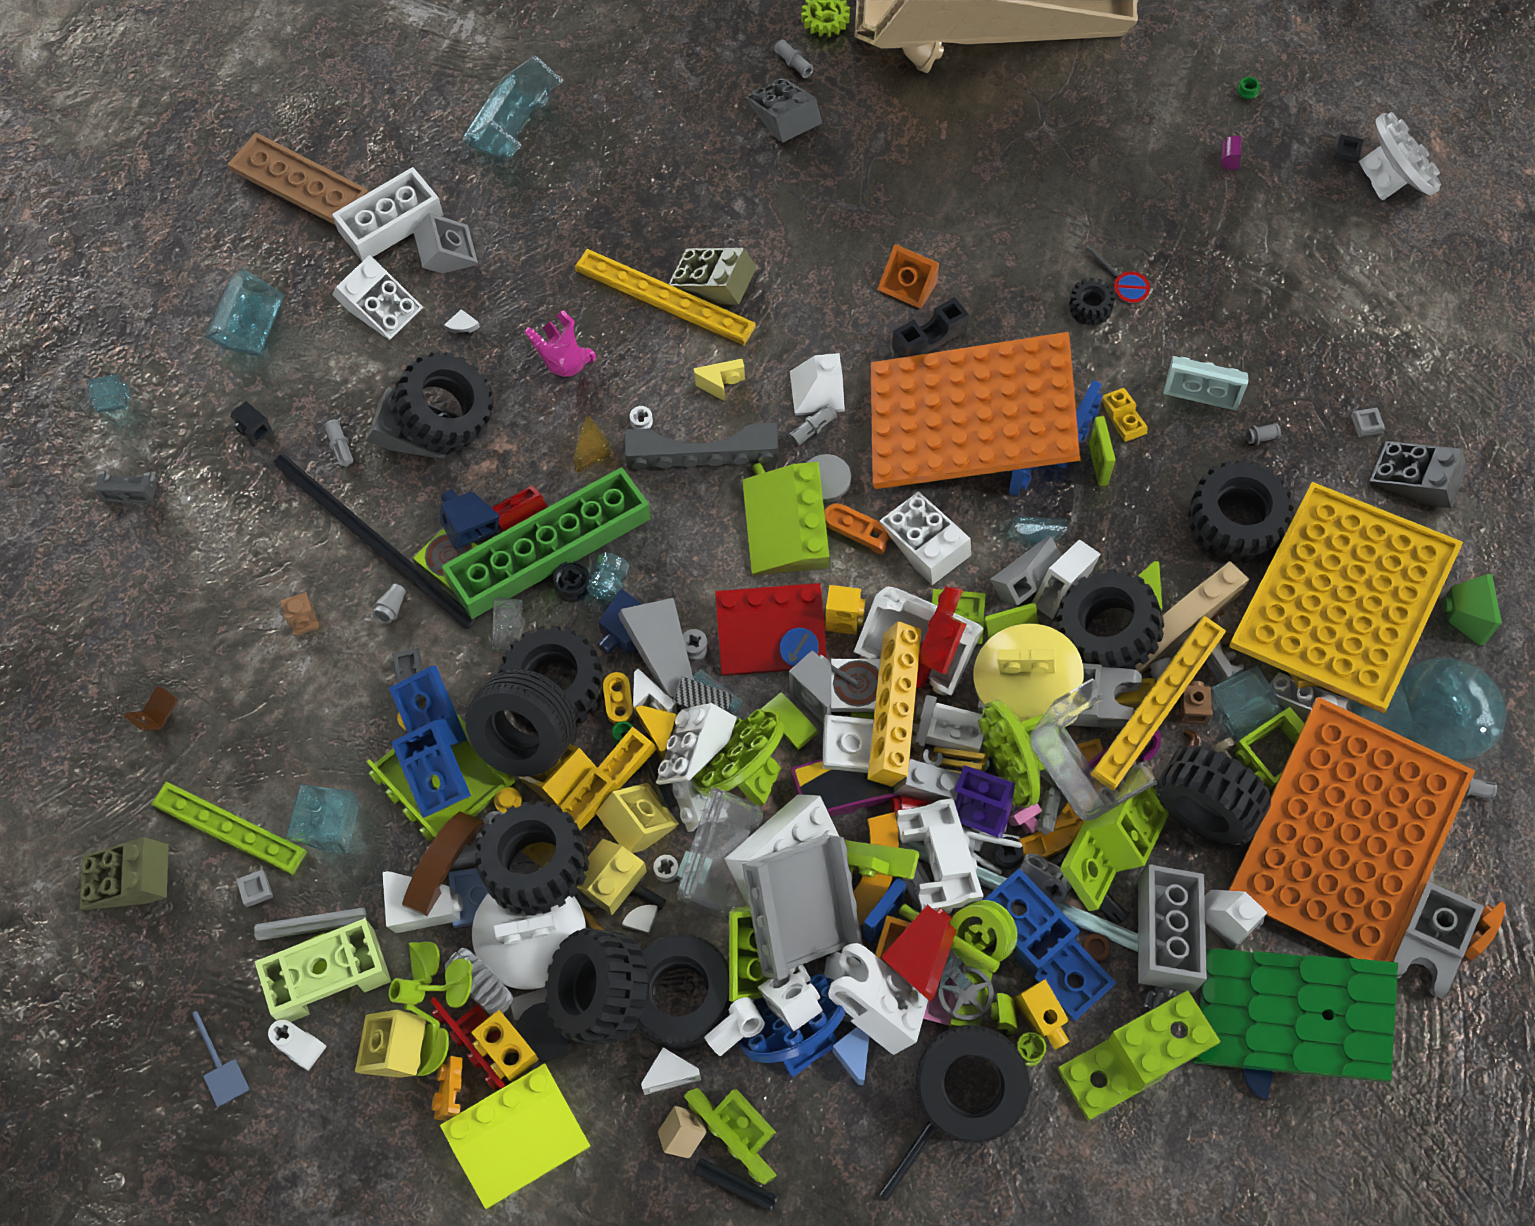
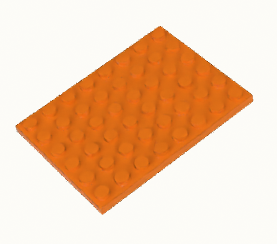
(973, 411)
(1352, 833)

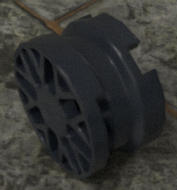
(571, 581)

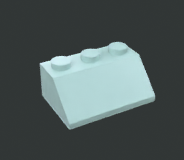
(1205, 383)

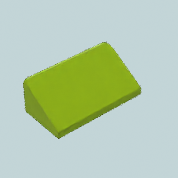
(1021, 615)

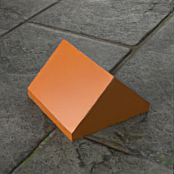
(909, 276)

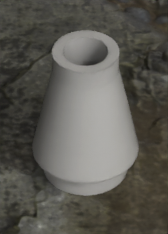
(388, 605)

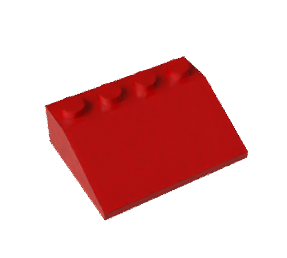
(758, 618)

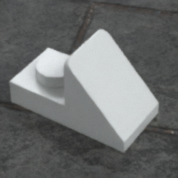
(648, 693)

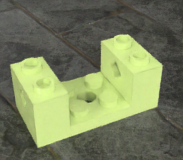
(351, 960)

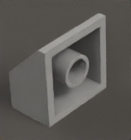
(444, 244)
(812, 684)

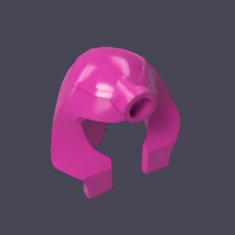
(561, 354)

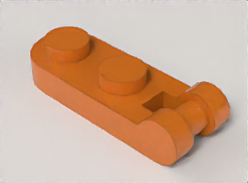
(856, 527)

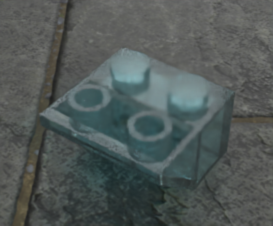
(324, 818)

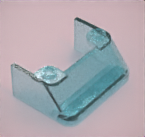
(509, 108)

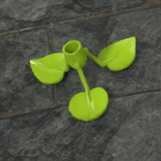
(458, 984)

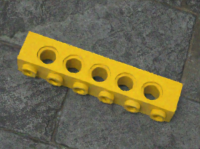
(894, 704)

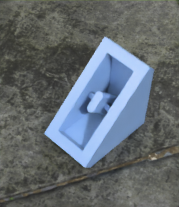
(852, 1053)

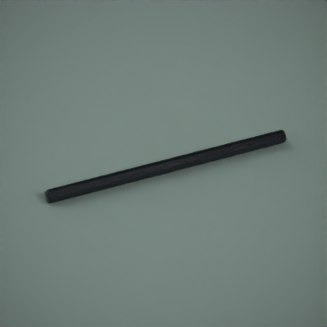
(374, 540)

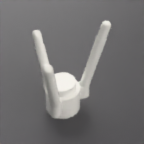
(976, 840)

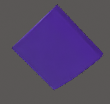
(984, 801)

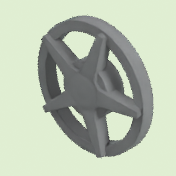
(968, 997)

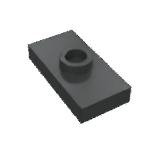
(407, 664)

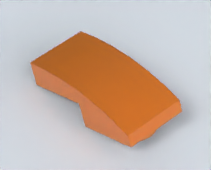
(1486, 929)

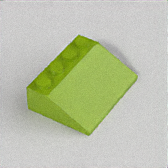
(786, 520)

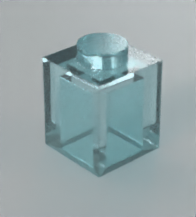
(108, 393)

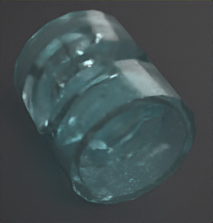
(609, 575)

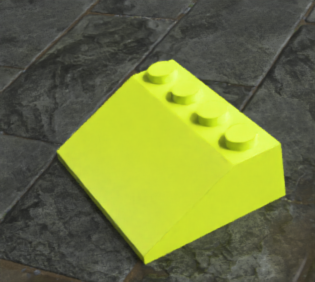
(515, 1136)

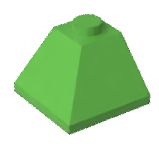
(1473, 608)

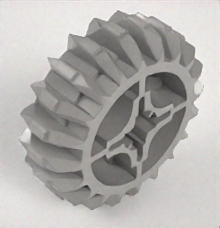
(486, 987)

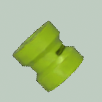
(1031, 1043)

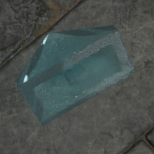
(1037, 528)

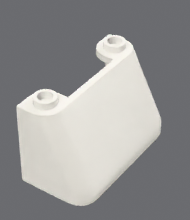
(897, 605)

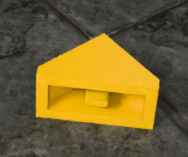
(658, 725)

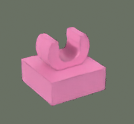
(1025, 818)

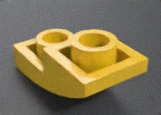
(1123, 414)

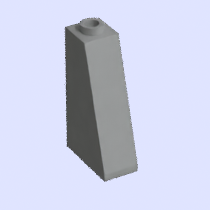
(659, 641)

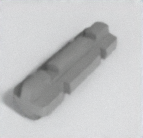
(1049, 811)

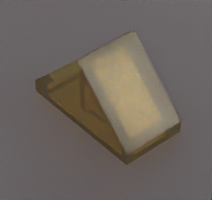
(591, 446)

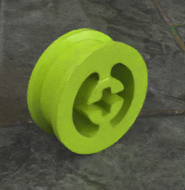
(995, 924)

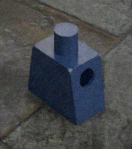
(467, 518)
(612, 627)

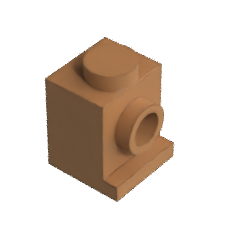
(300, 613)
(1196, 711)

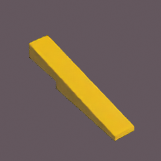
(597, 786)

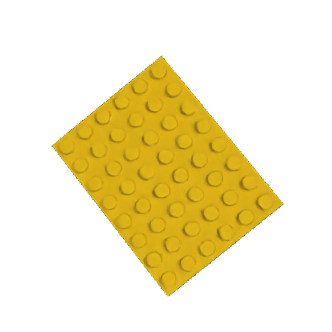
(1346, 596)

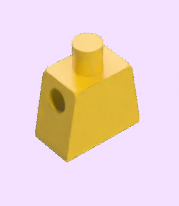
(1033, 1005)

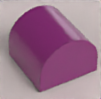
(1231, 152)

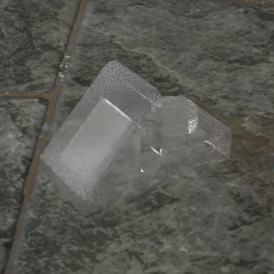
(507, 623)

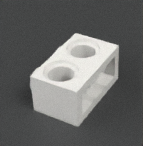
(791, 999)

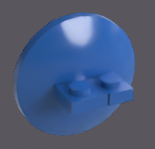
(798, 1047)

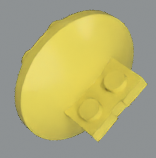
(1027, 669)

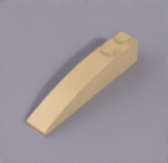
(1204, 600)

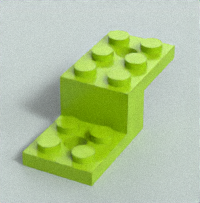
(1113, 844)
(1138, 1055)

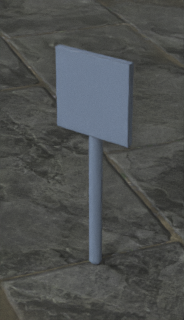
(225, 1081)

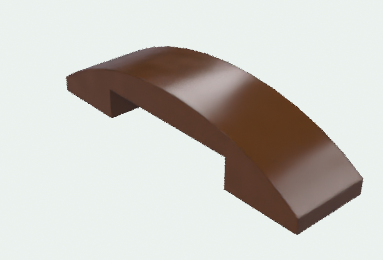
(438, 860)

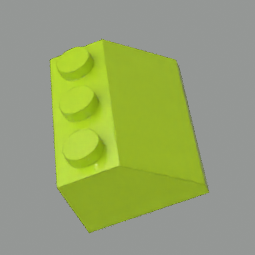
(744, 961)

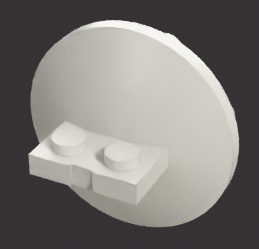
(1399, 160)
(522, 945)

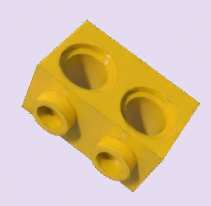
(844, 609)
(508, 1043)

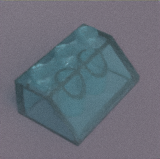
(245, 314)

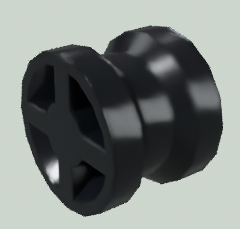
(1009, 858)

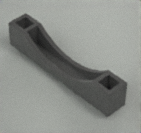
(753, 444)

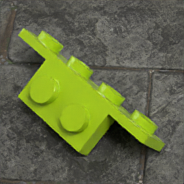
(881, 860)
(738, 1127)

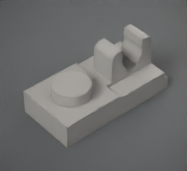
(1220, 664)
(920, 731)

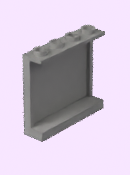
(801, 904)

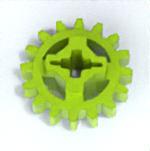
(825, 16)

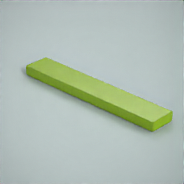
(229, 828)

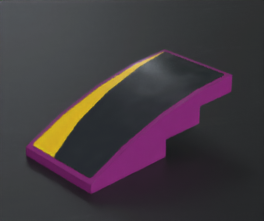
(840, 790)

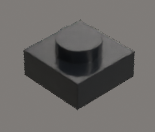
(1348, 148)

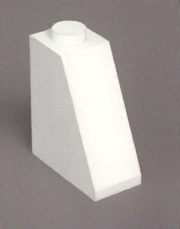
(1062, 575)
(1232, 915)
(402, 919)

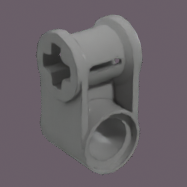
(1046, 877)

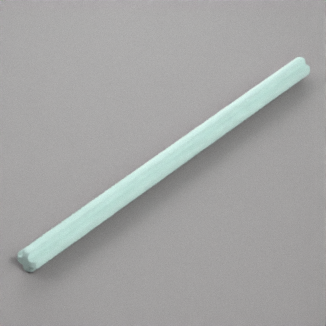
(1076, 916)

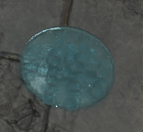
(1453, 708)

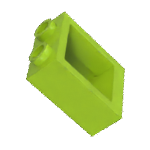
(1289, 724)

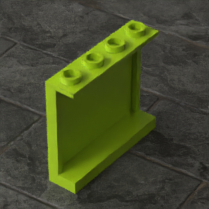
(479, 776)

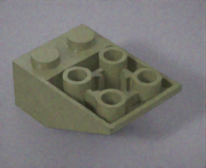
(714, 274)
(124, 875)

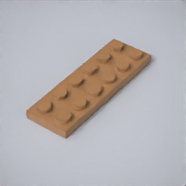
(294, 177)

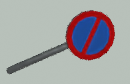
(1129, 286)

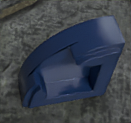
(1258, 1081)

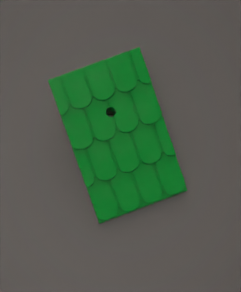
(1300, 1013)

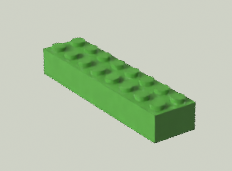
(546, 540)

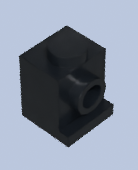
(250, 423)

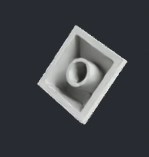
(817, 384)

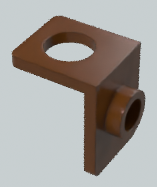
(155, 712)

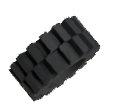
(1095, 290)

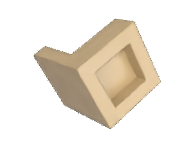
(681, 1132)

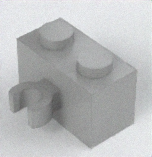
(928, 781)

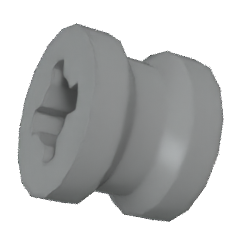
(695, 651)

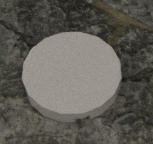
(834, 476)

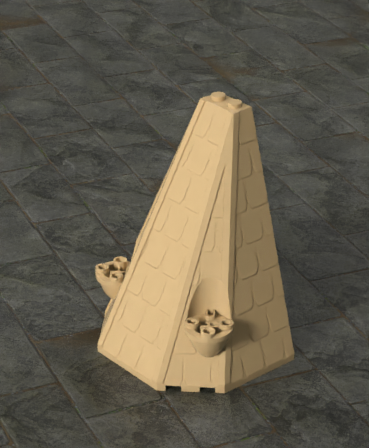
(925, 24)

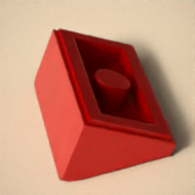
(519, 507)

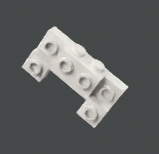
(947, 852)

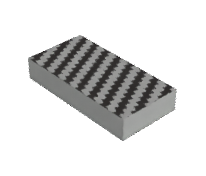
(694, 693)

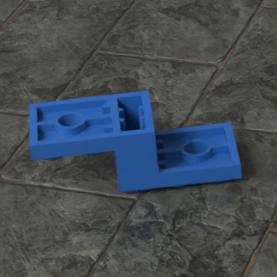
(429, 741)
(1049, 946)

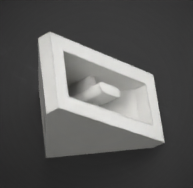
(669, 1072)

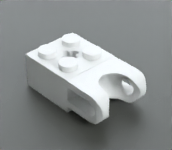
(878, 999)

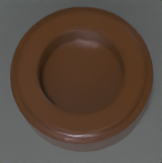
(1097, 947)

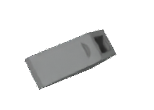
(1026, 573)

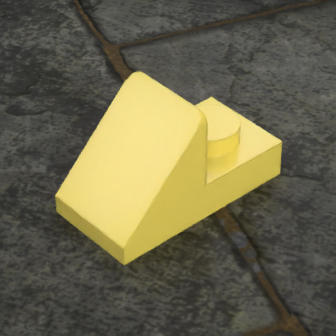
(712, 377)

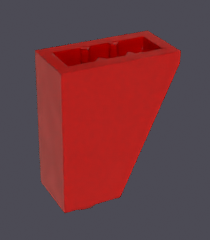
(923, 950)

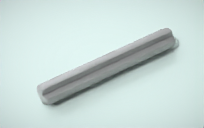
(308, 924)

